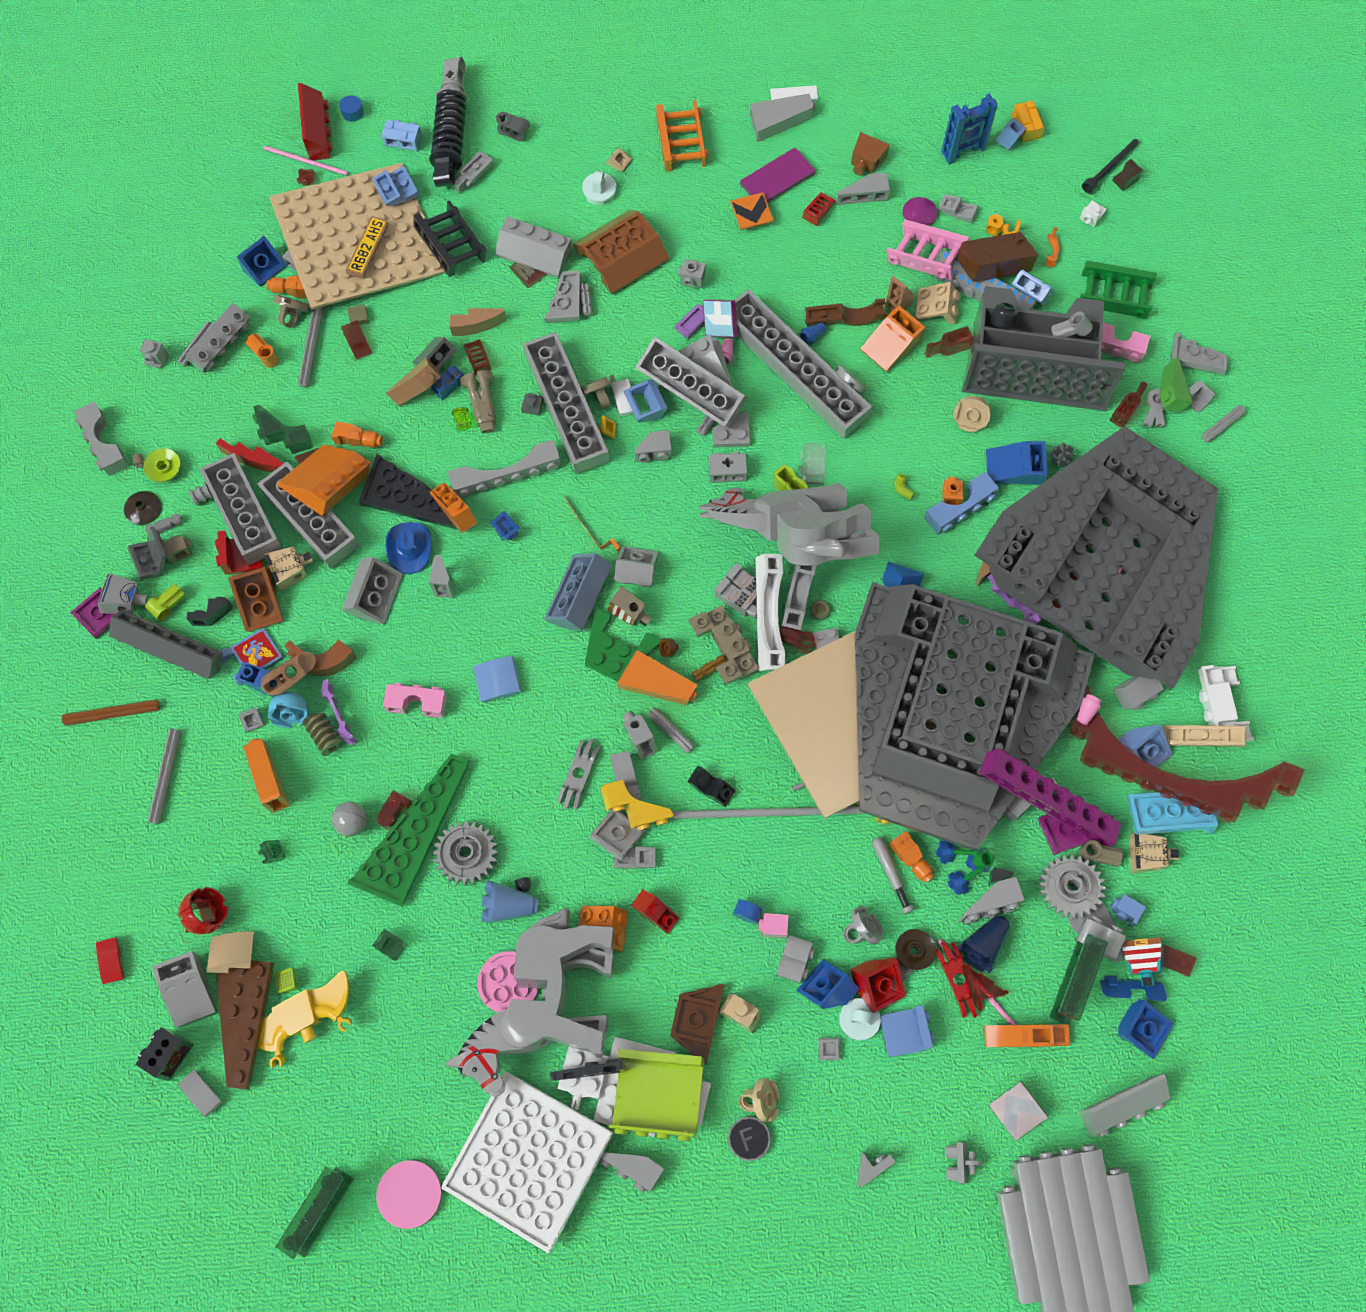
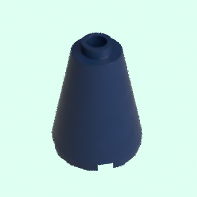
(986, 944)

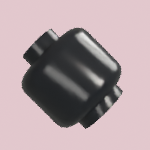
(1004, 316)

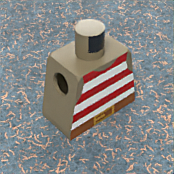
(623, 603)

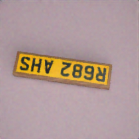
(367, 247)

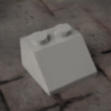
(636, 566)

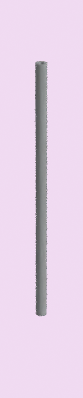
(757, 812)

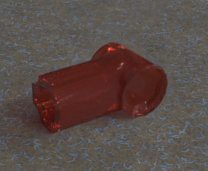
(795, 638)

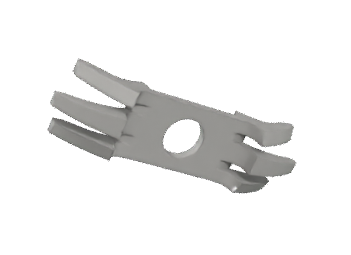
(574, 784)

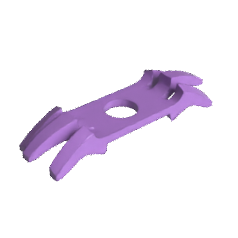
(344, 729)

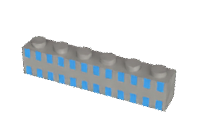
(975, 289)

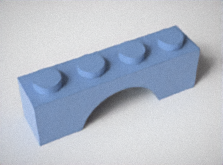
(943, 515)

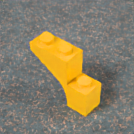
(639, 812)

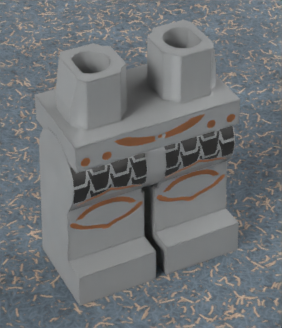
(738, 591)

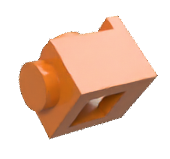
(952, 491)

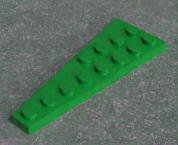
(399, 856)

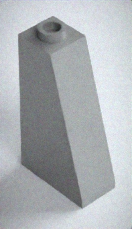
(780, 114)

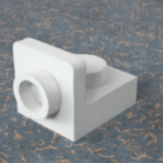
(1092, 213)

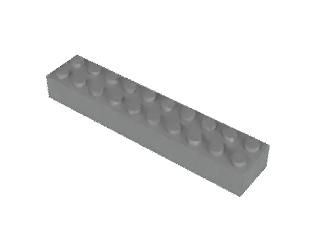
(799, 366)

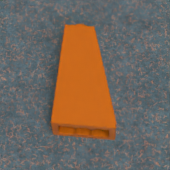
(656, 680)
(265, 776)

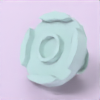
(599, 188)
(858, 1020)

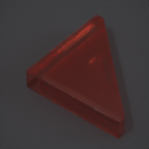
(981, 986)

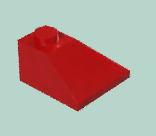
(879, 982)

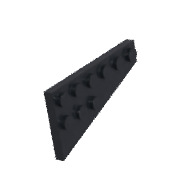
(401, 494)

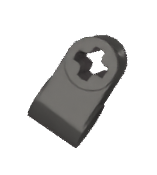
(514, 127)

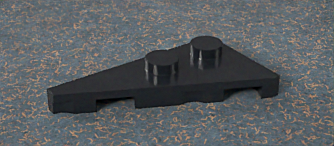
(591, 1069)

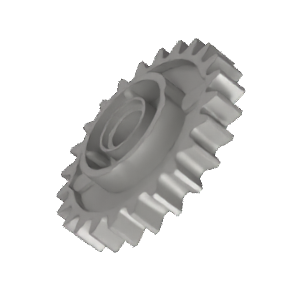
(469, 867)
(1061, 897)

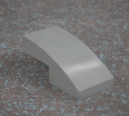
(955, 208)
(637, 859)
(200, 1093)

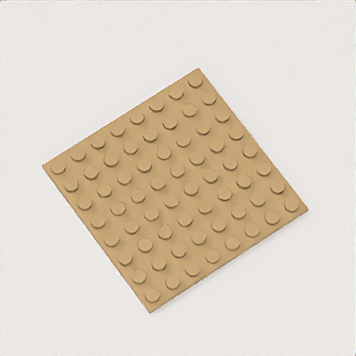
(326, 225)
(816, 720)

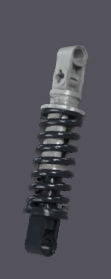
(449, 123)

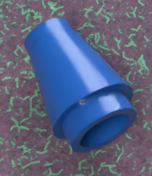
(812, 333)

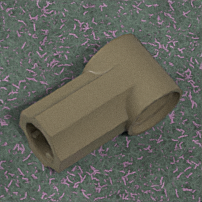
(1101, 853)

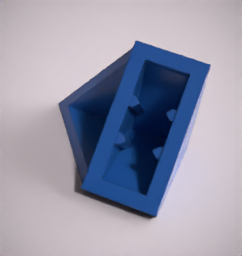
(900, 575)

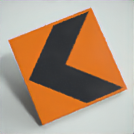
(751, 211)

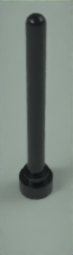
(1090, 184)

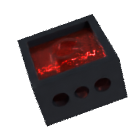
(164, 1054)

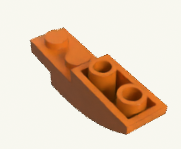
(1026, 1035)

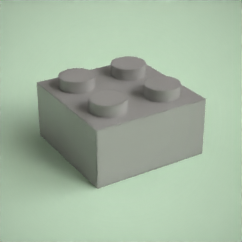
(825, 637)

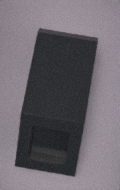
(215, 611)
(711, 787)

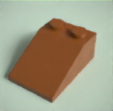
(256, 598)

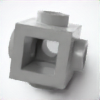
(692, 273)

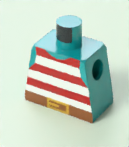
(1144, 958)

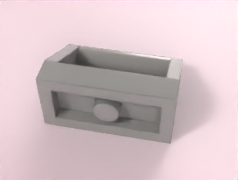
(440, 580)

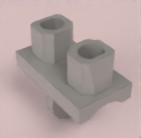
(960, 1172)

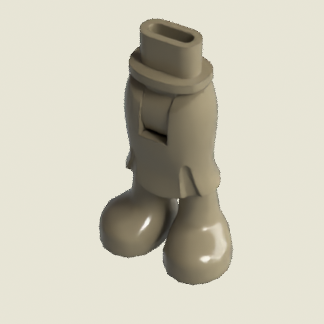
(481, 400)

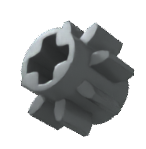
(1062, 455)

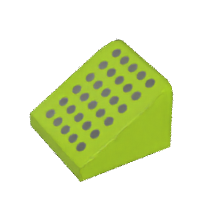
(286, 981)

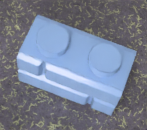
(401, 135)
(1032, 287)

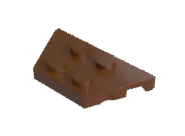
(696, 1020)

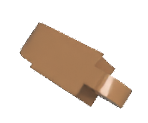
(301, 663)

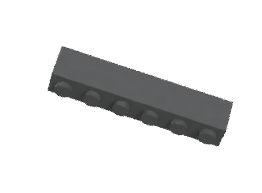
(165, 644)

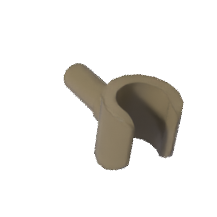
(138, 460)

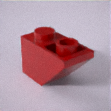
(655, 911)

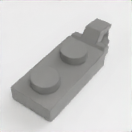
(473, 171)

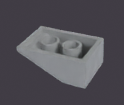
(709, 355)

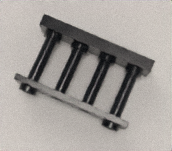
(440, 250)

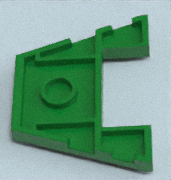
(609, 654)

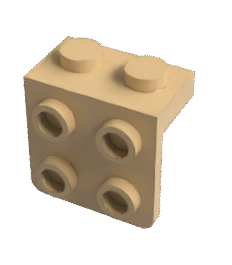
(938, 301)

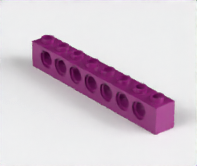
(1050, 797)

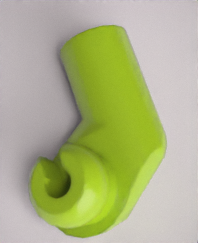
(900, 487)

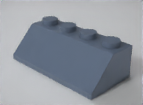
(578, 591)

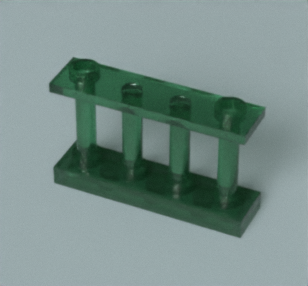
(1078, 979)
(315, 1212)

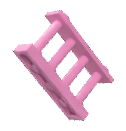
(925, 235)

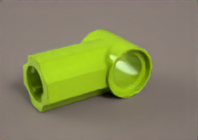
(161, 606)

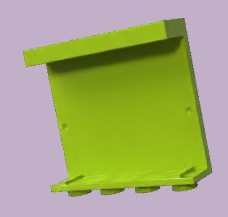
(658, 1094)

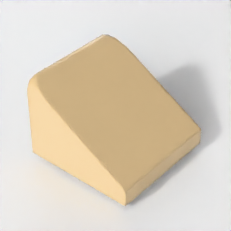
(618, 160)

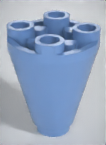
(506, 903)

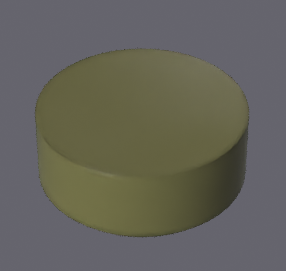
(820, 610)

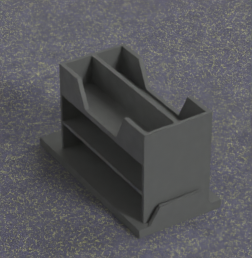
(1035, 364)

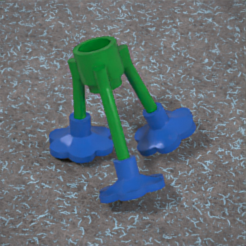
(978, 861)

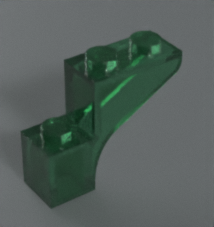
(272, 431)

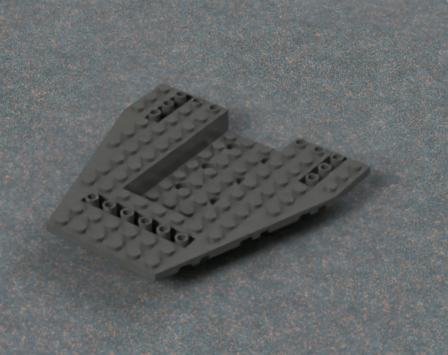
(1145, 498)
(933, 776)

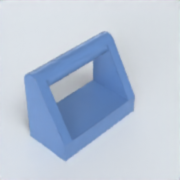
(652, 397)

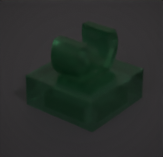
(272, 851)

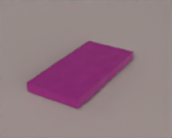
(778, 175)

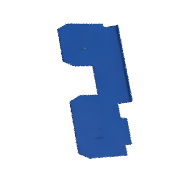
(1123, 988)

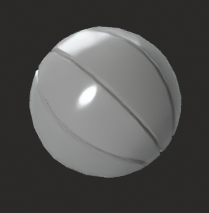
(349, 819)

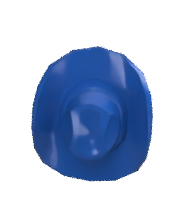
(408, 547)

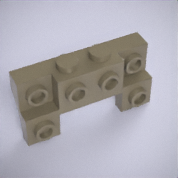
(730, 643)

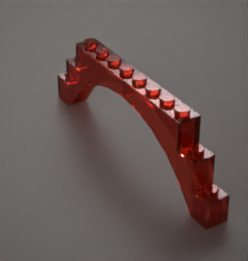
(1211, 797)

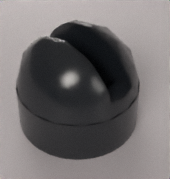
(523, 884)

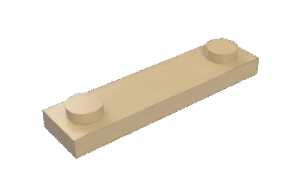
(1205, 735)

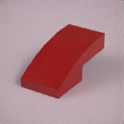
(109, 960)

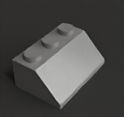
(372, 590)

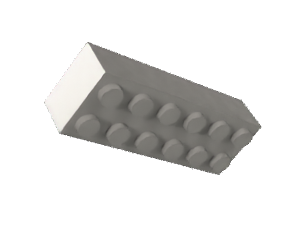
(691, 382)
(240, 508)
(322, 533)

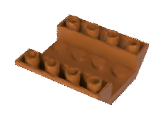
(623, 250)

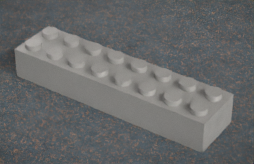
(566, 403)

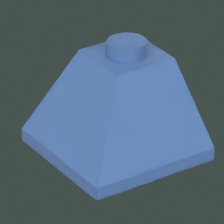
(1148, 744)

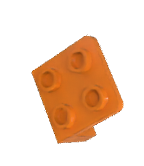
(606, 917)

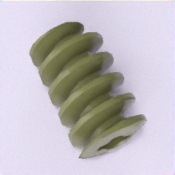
(321, 733)

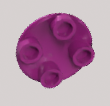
(920, 210)

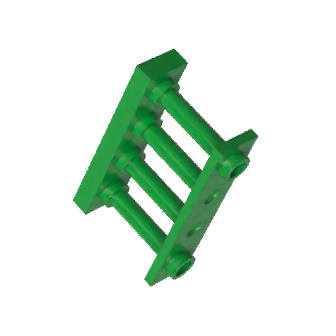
(1122, 275)

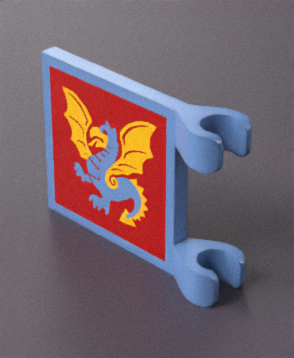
(255, 649)

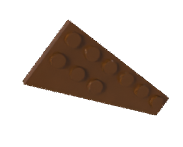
(242, 1010)

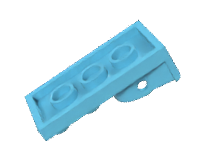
(1158, 815)

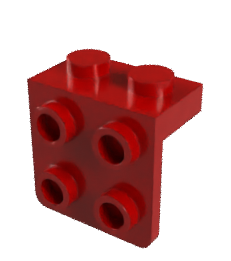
(230, 556)

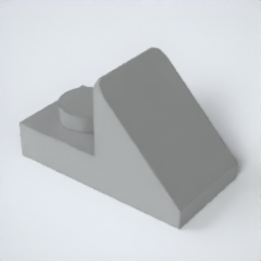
(867, 1172)

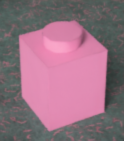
(774, 925)

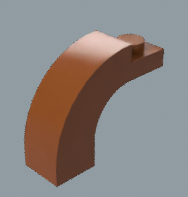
(327, 663)

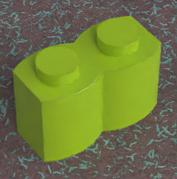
(785, 479)

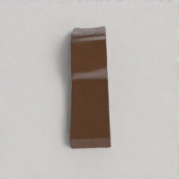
(840, 314)

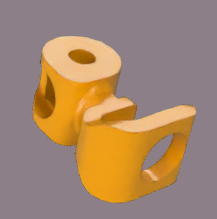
(996, 226)

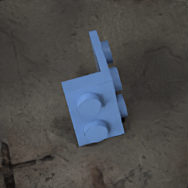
(907, 1031)

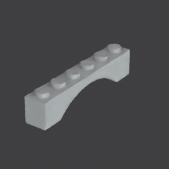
(540, 459)

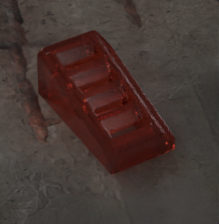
(481, 366)

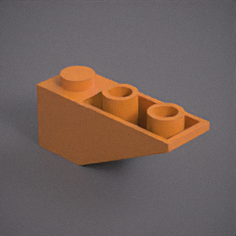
(454, 507)

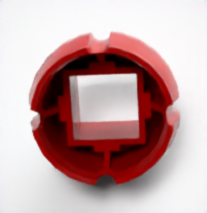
(210, 907)

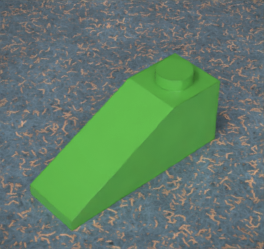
(1173, 388)

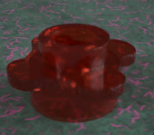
(305, 176)

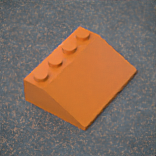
(326, 477)

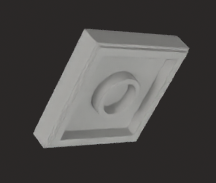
(616, 834)

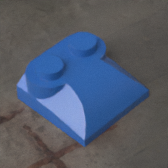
(1144, 1027)

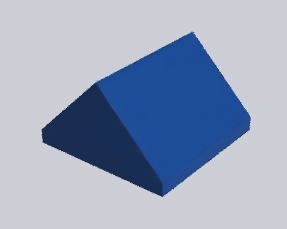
(260, 261)

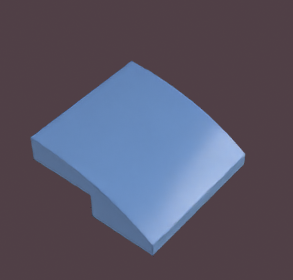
(396, 186)
(497, 679)

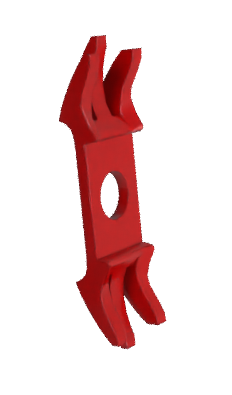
(951, 968)

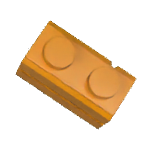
(1028, 116)

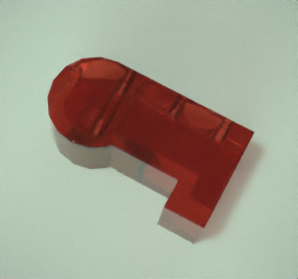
(392, 809)

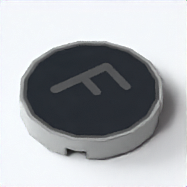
(749, 1139)

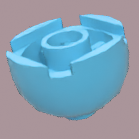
(287, 709)

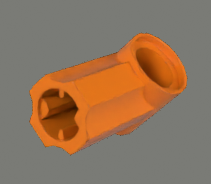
(262, 350)

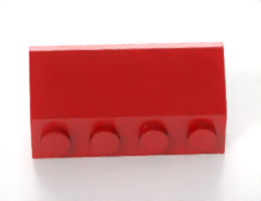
(314, 122)

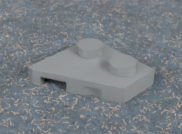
(735, 436)

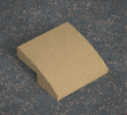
(230, 951)

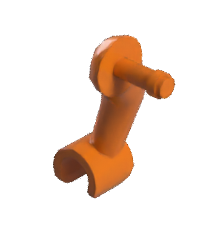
(1053, 239)

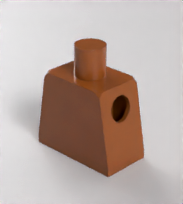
(868, 154)

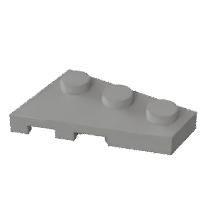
(567, 299)
(1197, 357)

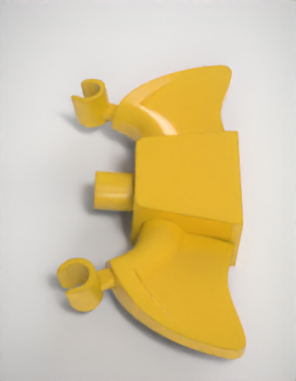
(302, 1013)

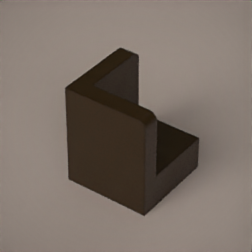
(1129, 175)

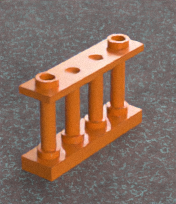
(668, 144)

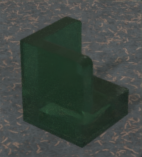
(389, 945)

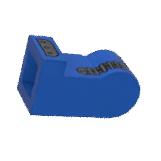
(447, 383)

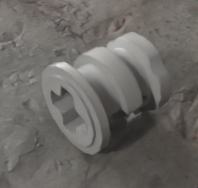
(201, 494)

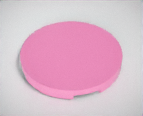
(497, 982)
(409, 1194)

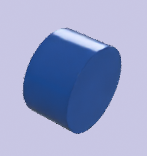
(351, 108)
(747, 911)

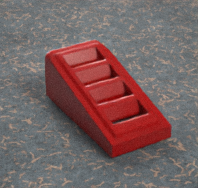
(814, 218)

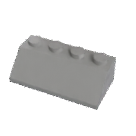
(533, 246)
(1125, 1105)

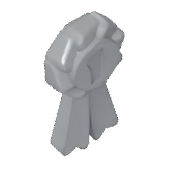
(1155, 411)

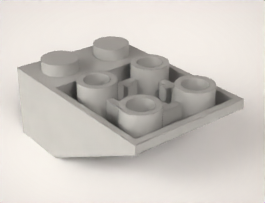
(1002, 896)
(184, 988)

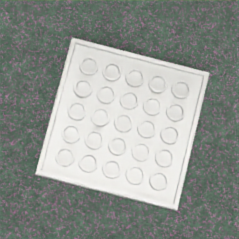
(527, 1162)

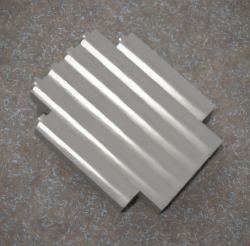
(1072, 1232)

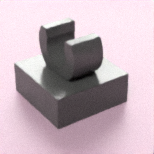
(532, 404)

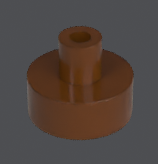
(668, 647)

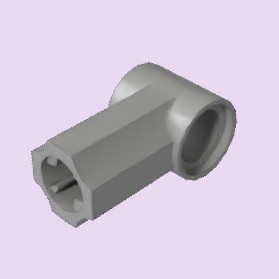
(1077, 324)

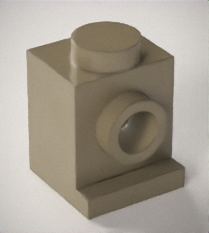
(177, 548)

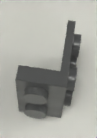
(148, 556)

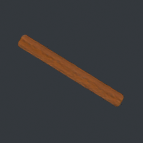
(110, 712)

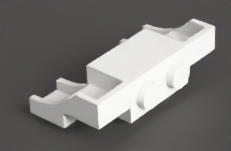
(1218, 698)

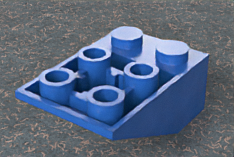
(1018, 463)

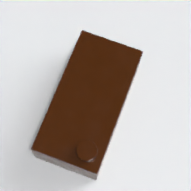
(996, 256)

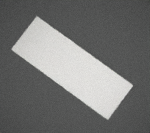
(794, 91)

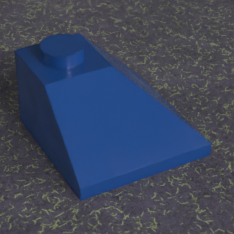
(828, 986)

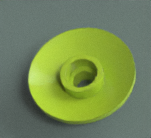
(157, 460)

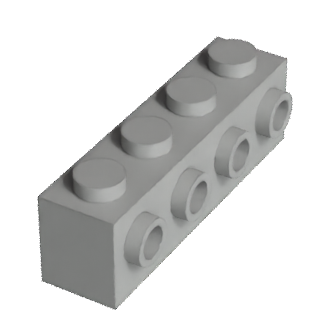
(218, 337)

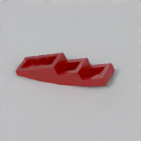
(256, 459)

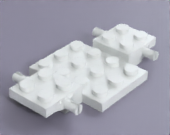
(605, 1086)

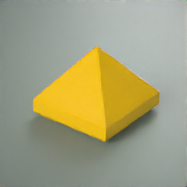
(607, 427)

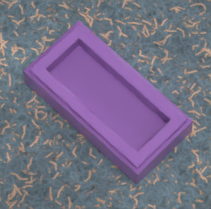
(691, 322)

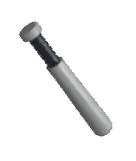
(890, 870)

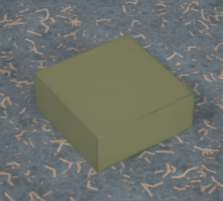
(358, 313)

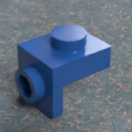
(505, 526)

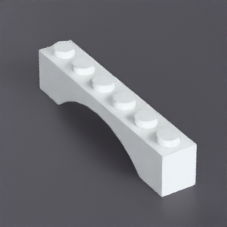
(768, 578)

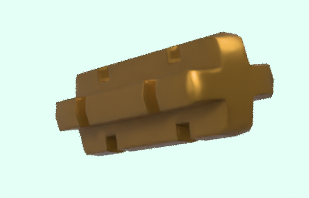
(708, 668)

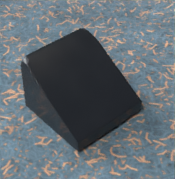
(999, 874)

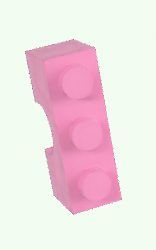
(1131, 349)
(399, 696)

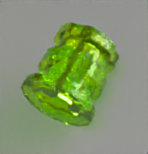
(461, 418)

